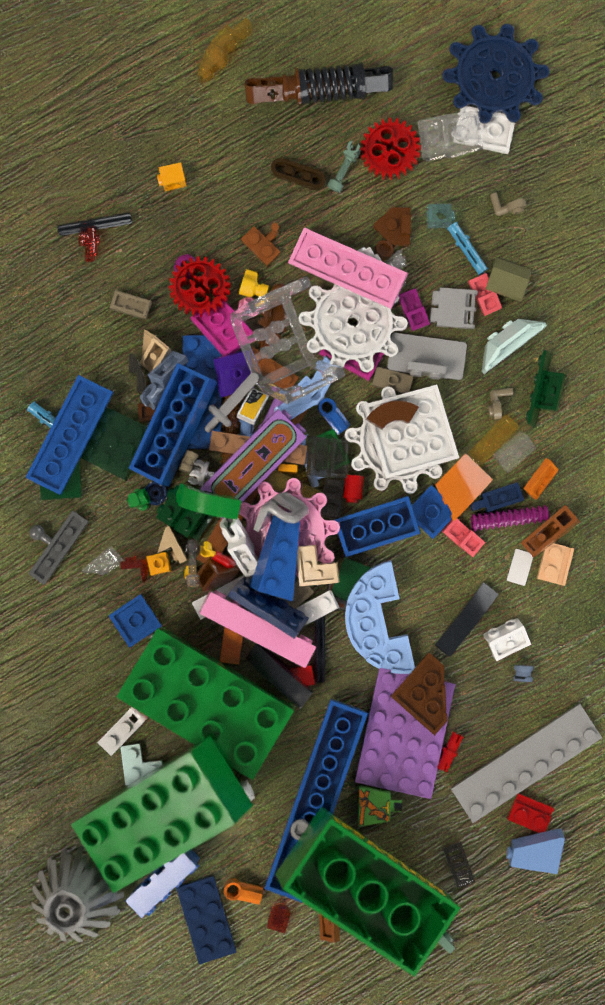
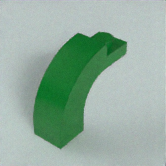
(207, 503)

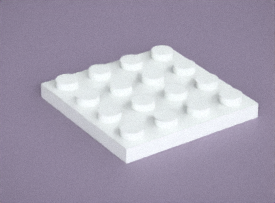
(417, 444)

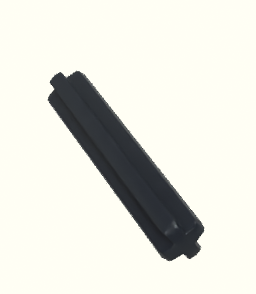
(96, 223)
(320, 650)

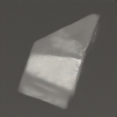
(104, 562)

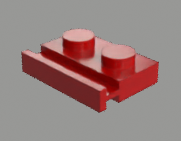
(530, 813)

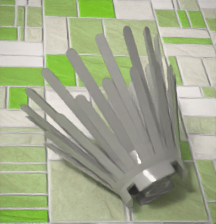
(77, 894)

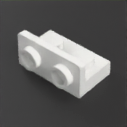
(507, 639)

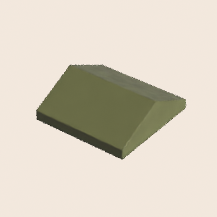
(508, 279)

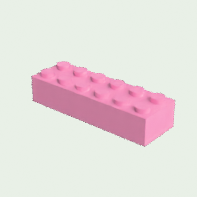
(256, 629)

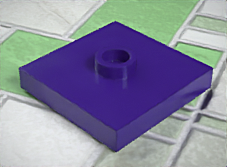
(231, 372)

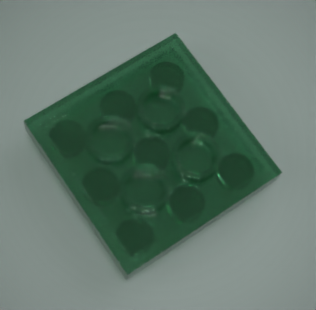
(114, 443)

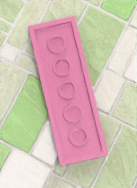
(348, 268)

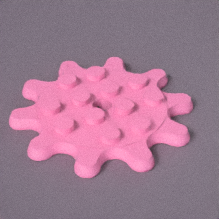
(312, 527)

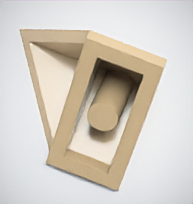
(153, 351)

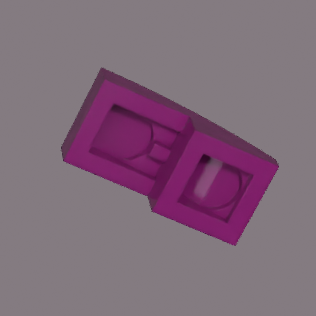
(413, 309)

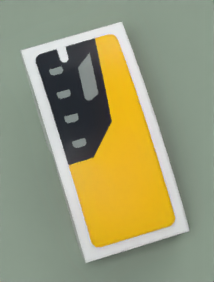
(252, 406)

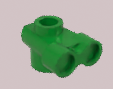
(139, 499)

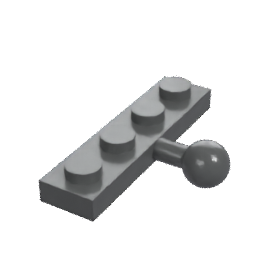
(57, 547)

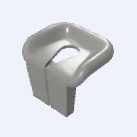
(270, 508)

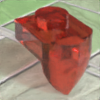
(132, 563)
(278, 918)

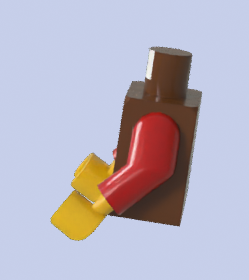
(217, 570)

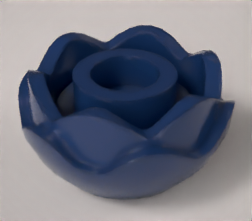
(162, 491)

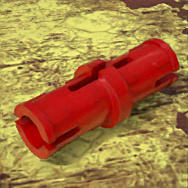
(450, 751)

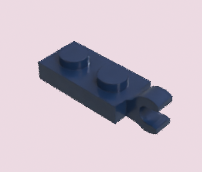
(499, 498)

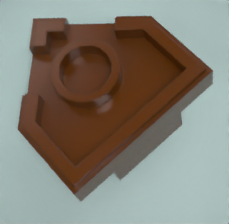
(395, 226)

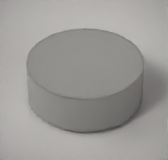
(298, 828)

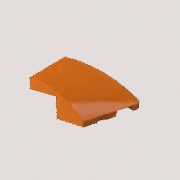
(462, 485)

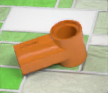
(246, 891)

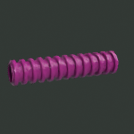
(509, 518)

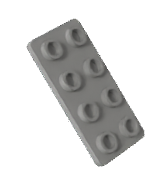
(428, 357)

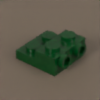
(177, 517)

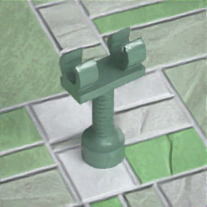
(350, 156)

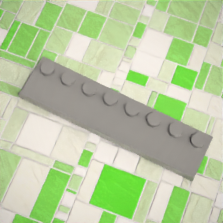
(526, 762)

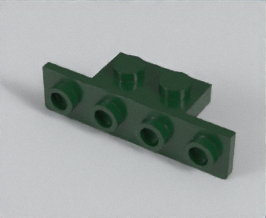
(547, 390)

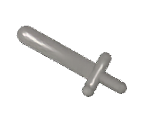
(220, 414)

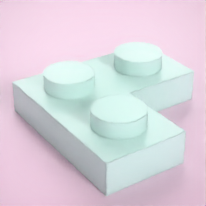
(133, 763)

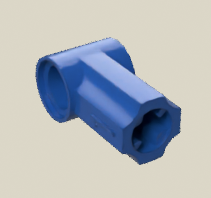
(335, 417)

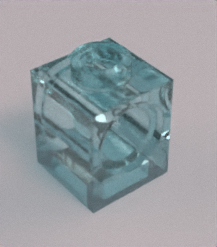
(433, 221)

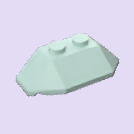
(509, 340)

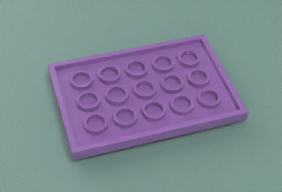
(396, 747)

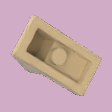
(170, 541)

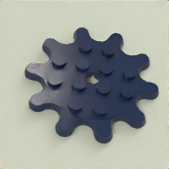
(497, 54)

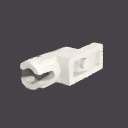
(240, 545)

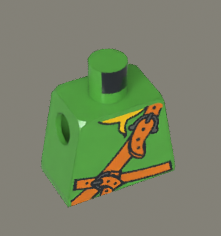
(375, 805)

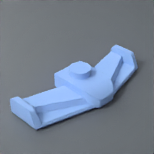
(309, 400)

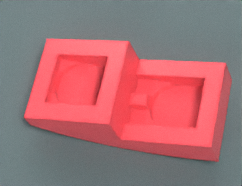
(487, 300)
(463, 537)

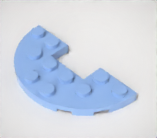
(367, 624)

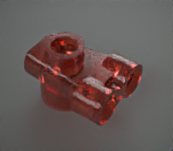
(91, 242)

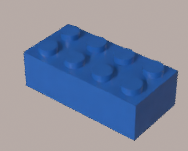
(377, 526)

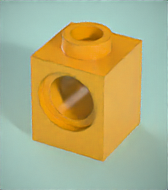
(171, 177)
(159, 563)

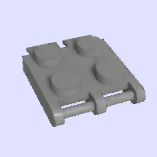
(453, 308)

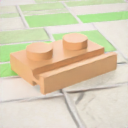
(555, 564)

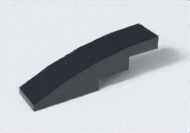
(466, 619)
(279, 675)

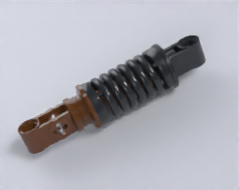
(310, 84)

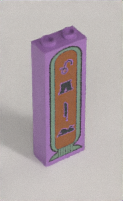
(256, 457)

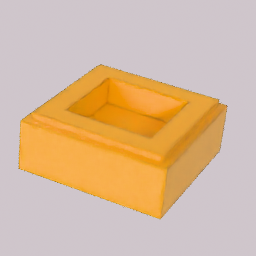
(288, 468)

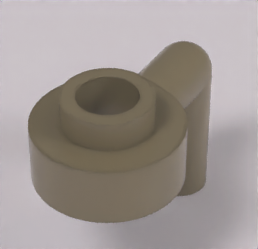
(516, 206)
(495, 408)

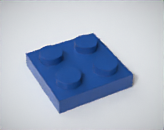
(431, 512)
(135, 620)

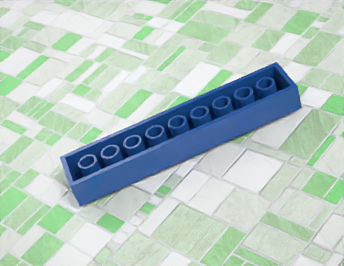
(322, 777)

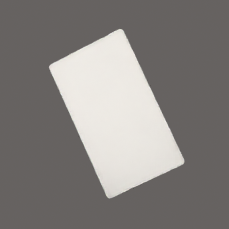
(520, 567)

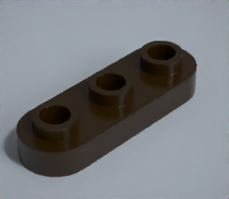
(292, 168)

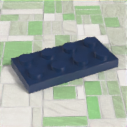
(269, 608)
(206, 919)

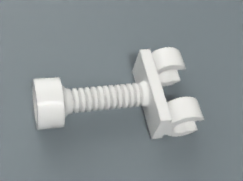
(197, 473)

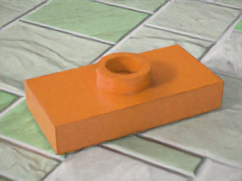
(541, 479)

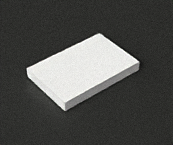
(496, 133)

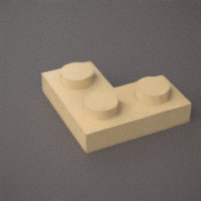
(313, 573)

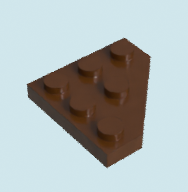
(424, 694)

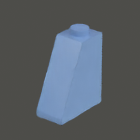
(537, 851)

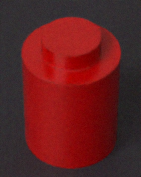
(353, 488)

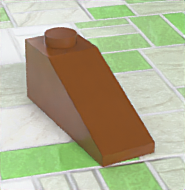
(551, 531)

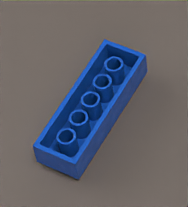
(173, 425)

